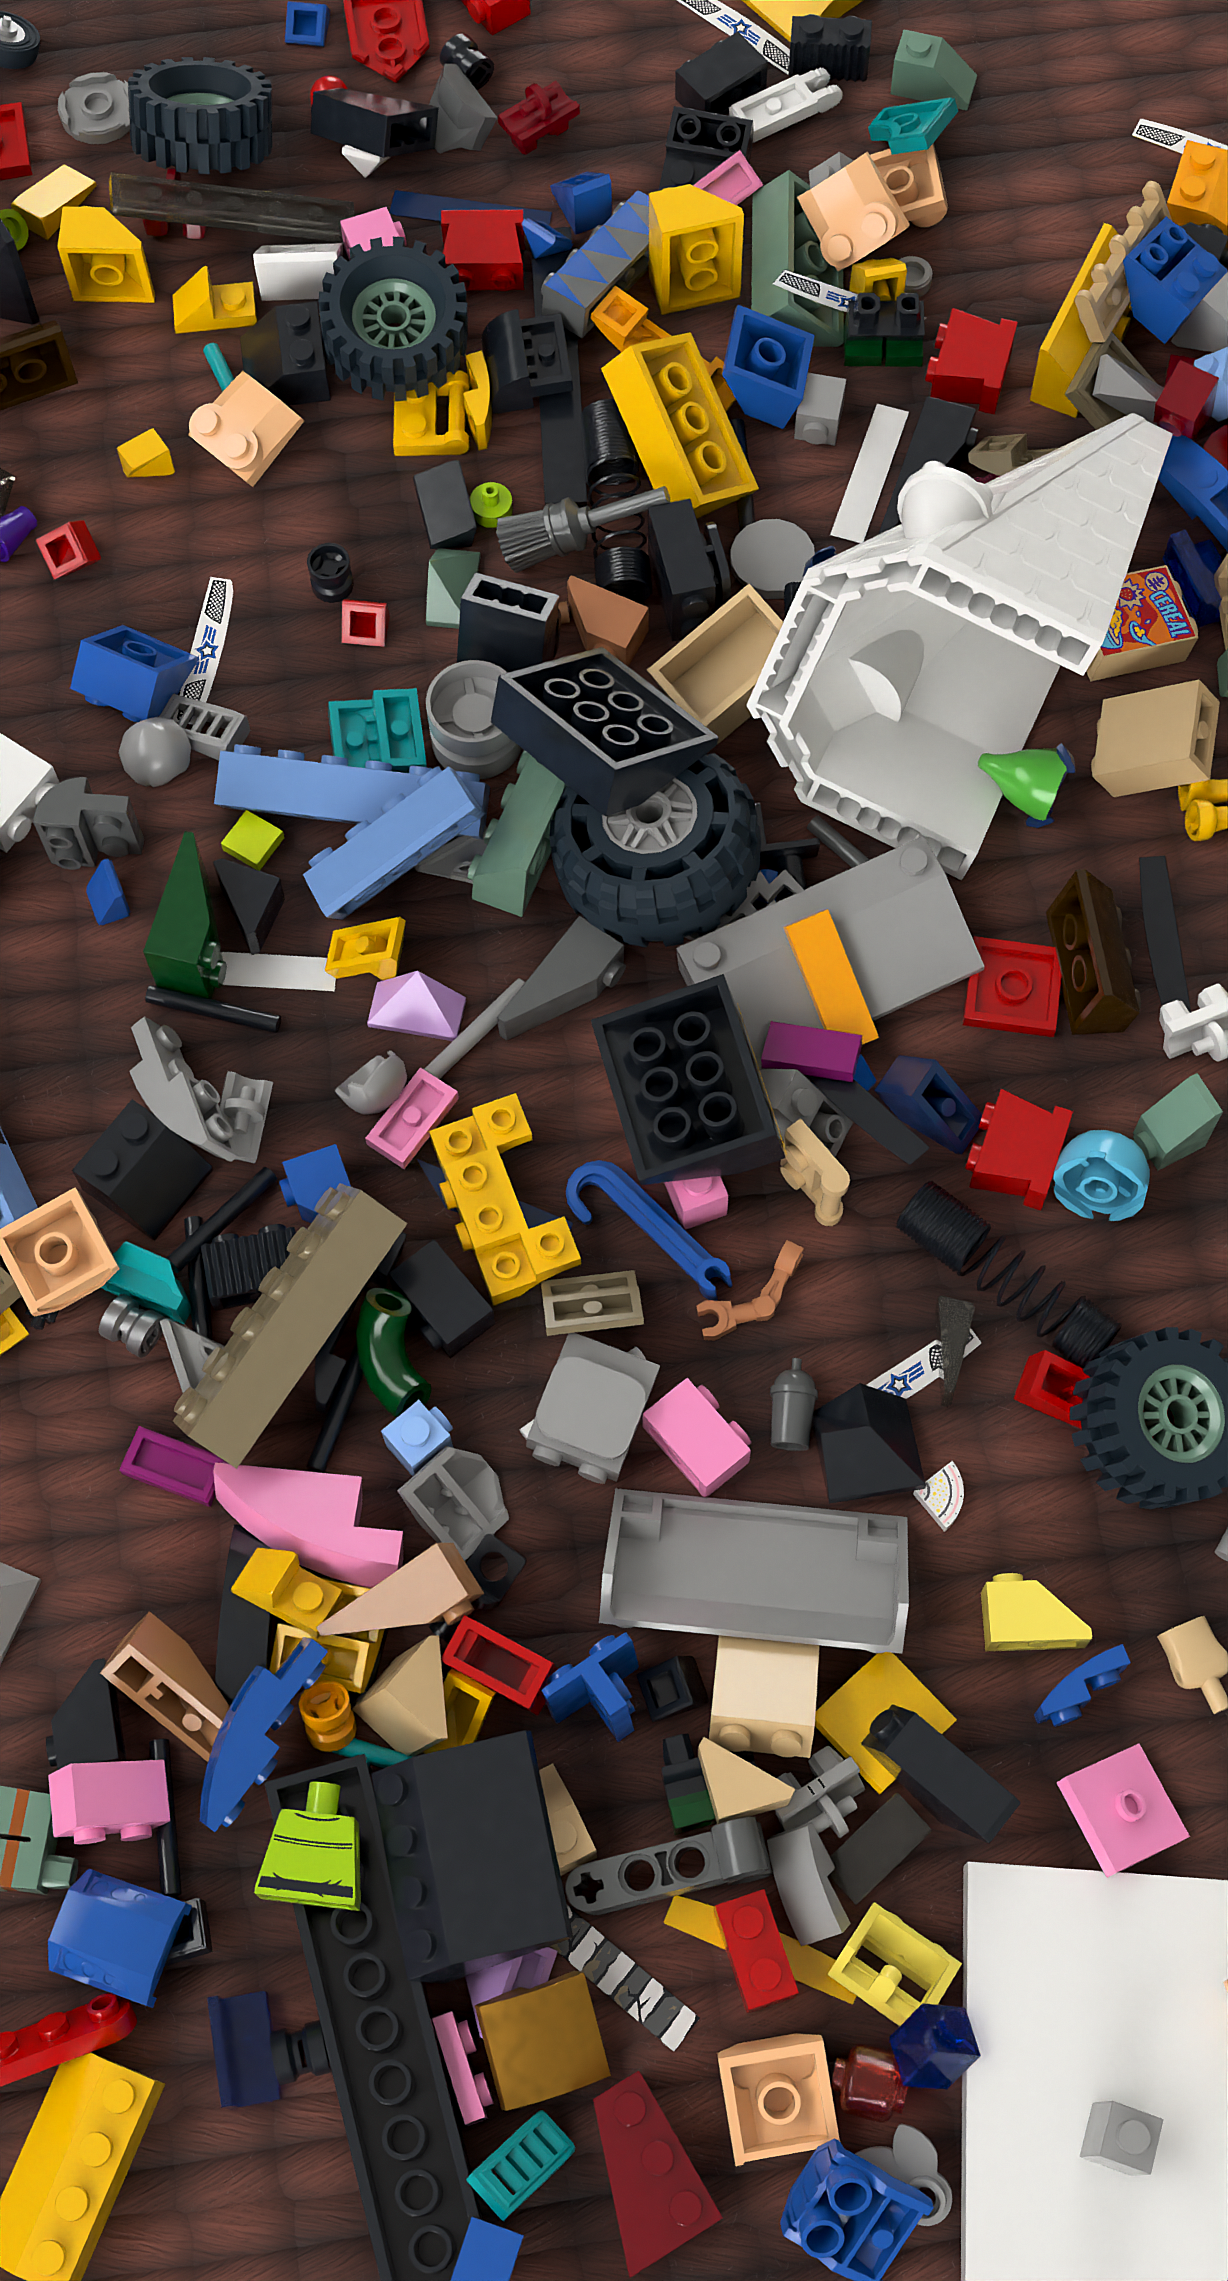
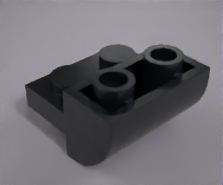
(700, 143)
(525, 360)

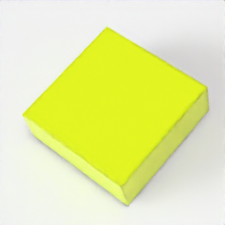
(252, 840)

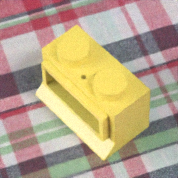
(905, 1953)

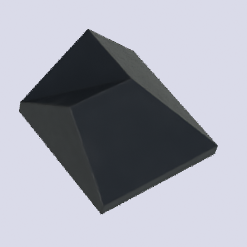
(867, 1445)

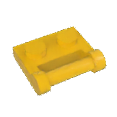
(417, 420)

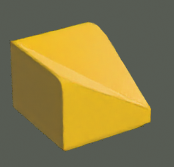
(145, 456)

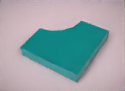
(913, 125)

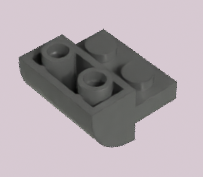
(80, 823)

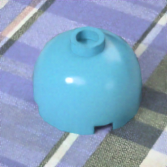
(1102, 1175)

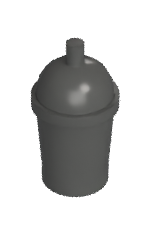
(792, 1408)

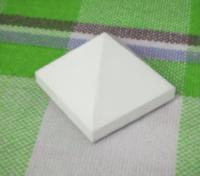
(362, 160)

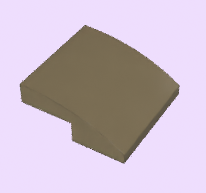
(1004, 453)
(591, 1302)

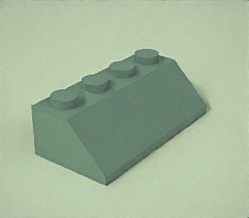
(788, 242)
(519, 840)

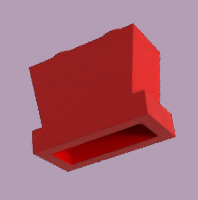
(485, 247)
(971, 360)
(1018, 1148)
(499, 1664)

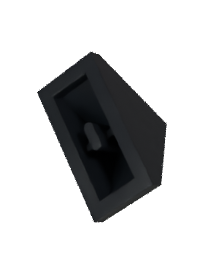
(253, 899)

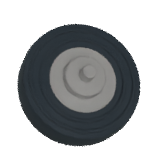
(17, 41)

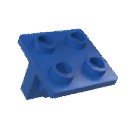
(598, 1682)

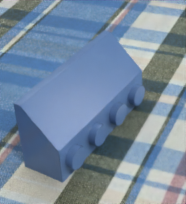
(393, 843)

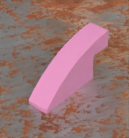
(312, 1517)

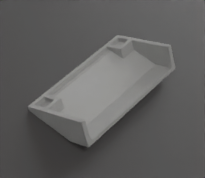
(893, 924)
(756, 1571)

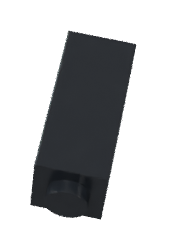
(373, 122)
(939, 1774)

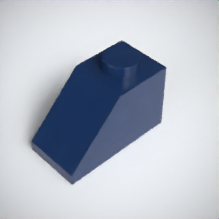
(930, 1102)

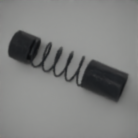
(613, 460)
(955, 1234)

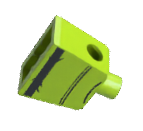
(313, 1855)

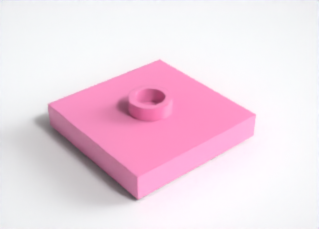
(1122, 1810)

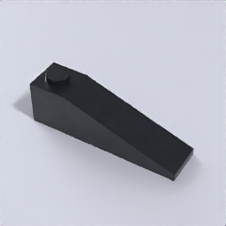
(940, 435)

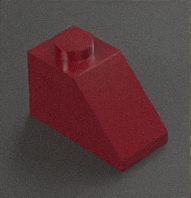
(1186, 401)

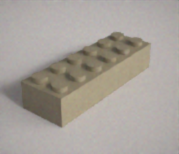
(287, 1322)

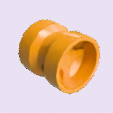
(327, 1716)

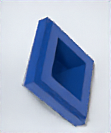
(544, 239)

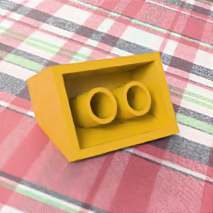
(693, 248)

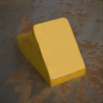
(209, 307)
(367, 949)
(286, 1590)

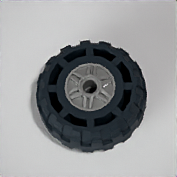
(664, 863)

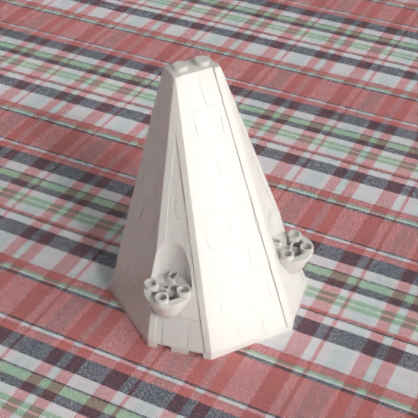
(951, 634)

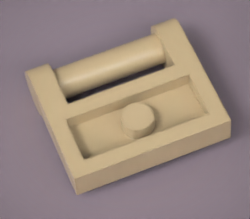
(815, 1171)

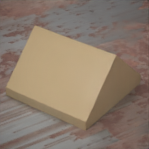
(408, 1700)

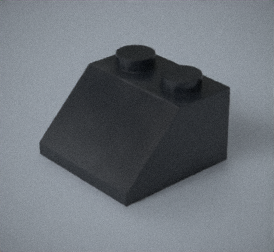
(288, 354)
(141, 1170)

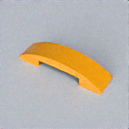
(626, 324)

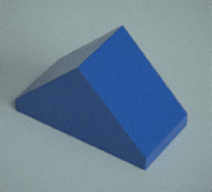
(585, 200)

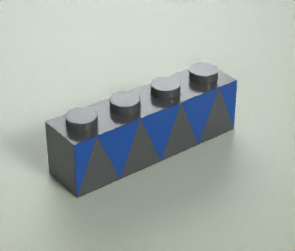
(611, 257)

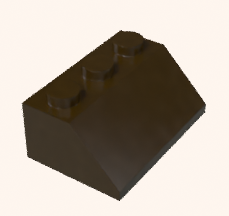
(34, 364)
(1092, 957)

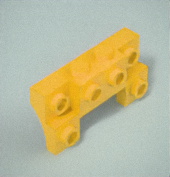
(491, 1218)

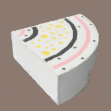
(943, 1495)

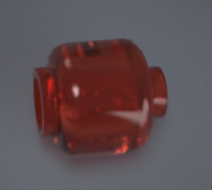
(869, 2083)

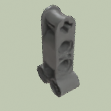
(732, 1855)

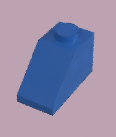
(310, 1177)

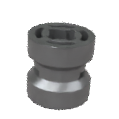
(132, 1326)

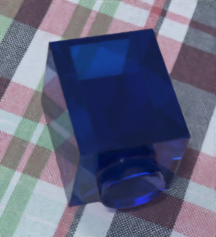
(934, 2046)

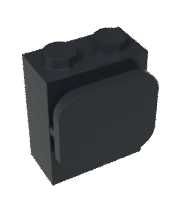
(686, 566)
(507, 624)

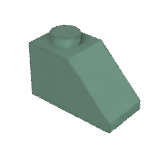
(931, 70)
(1178, 1123)

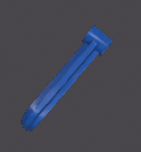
(650, 1219)

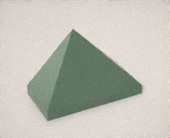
(447, 580)

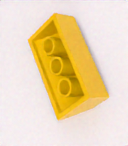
(1067, 338)
(679, 423)
(73, 2167)

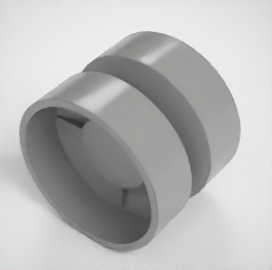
(460, 720)

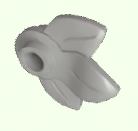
(915, 2163)

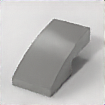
(801, 1875)

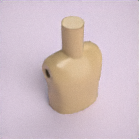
(1197, 1660)

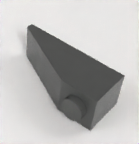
(567, 978)

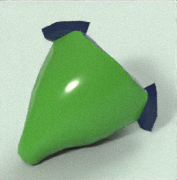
(1030, 779)

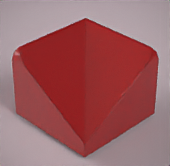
(68, 548)

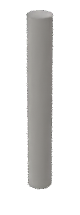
(472, 1033)

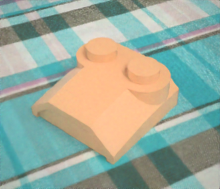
(915, 184)
(853, 212)
(245, 427)
(57, 1254)
(777, 2096)

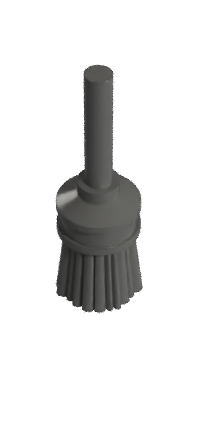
(563, 527)

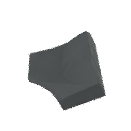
(462, 112)

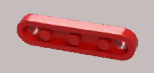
(65, 2036)

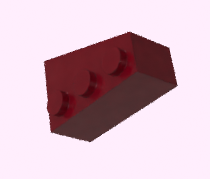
(650, 2175)

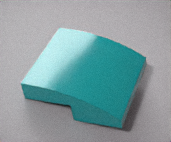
(379, 730)

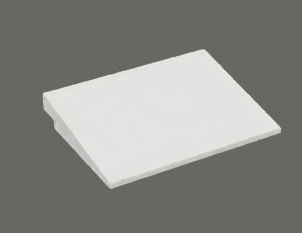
(1078, 2001)

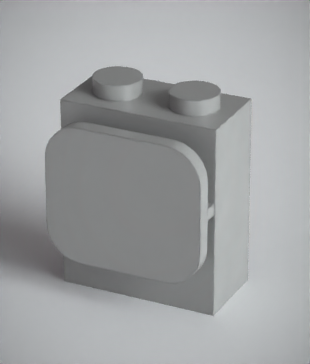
(591, 1408)

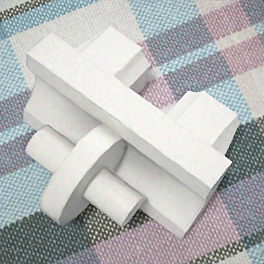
(1200, 1030)

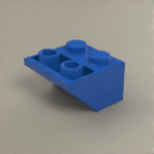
(1169, 278)

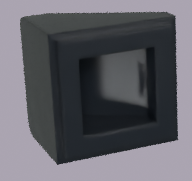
(672, 1687)

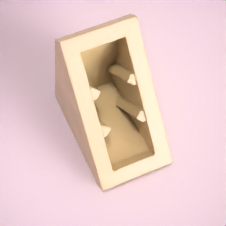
(737, 1786)

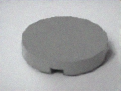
(95, 108)
(770, 556)

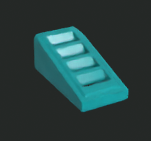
(522, 2163)

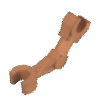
(759, 1308)

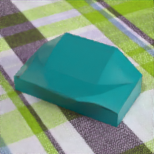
(149, 1281)

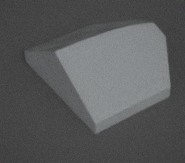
(456, 1499)

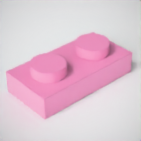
(411, 1117)
(470, 2089)

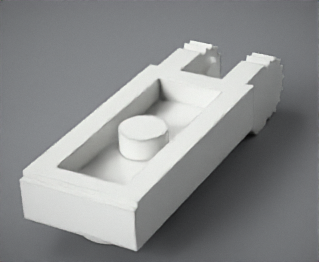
(788, 102)

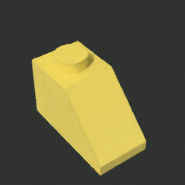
(1028, 1617)

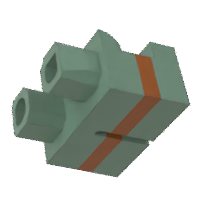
(31, 1864)

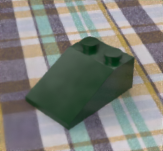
(184, 937)

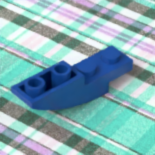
(1197, 484)
(240, 1748)

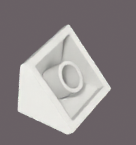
(294, 270)

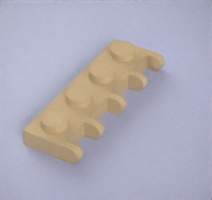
(1109, 294)

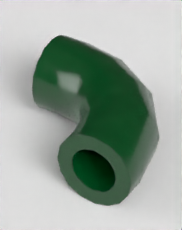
(384, 1352)

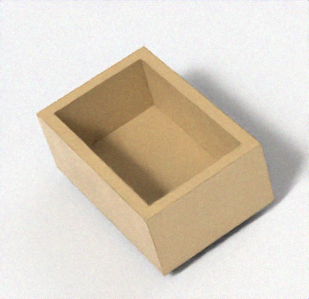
(720, 662)

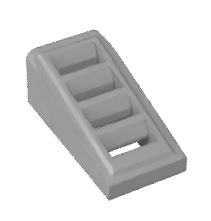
(234, 723)

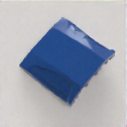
(114, 1936)
(851, 2213)

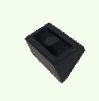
(445, 506)

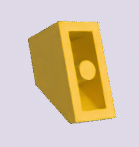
(881, 277)

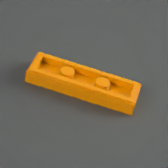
(829, 976)

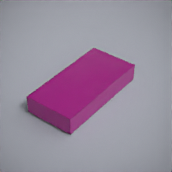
(812, 1051)
(171, 1466)

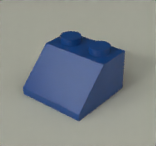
(767, 365)
(130, 672)

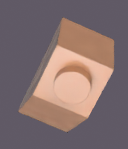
(607, 619)

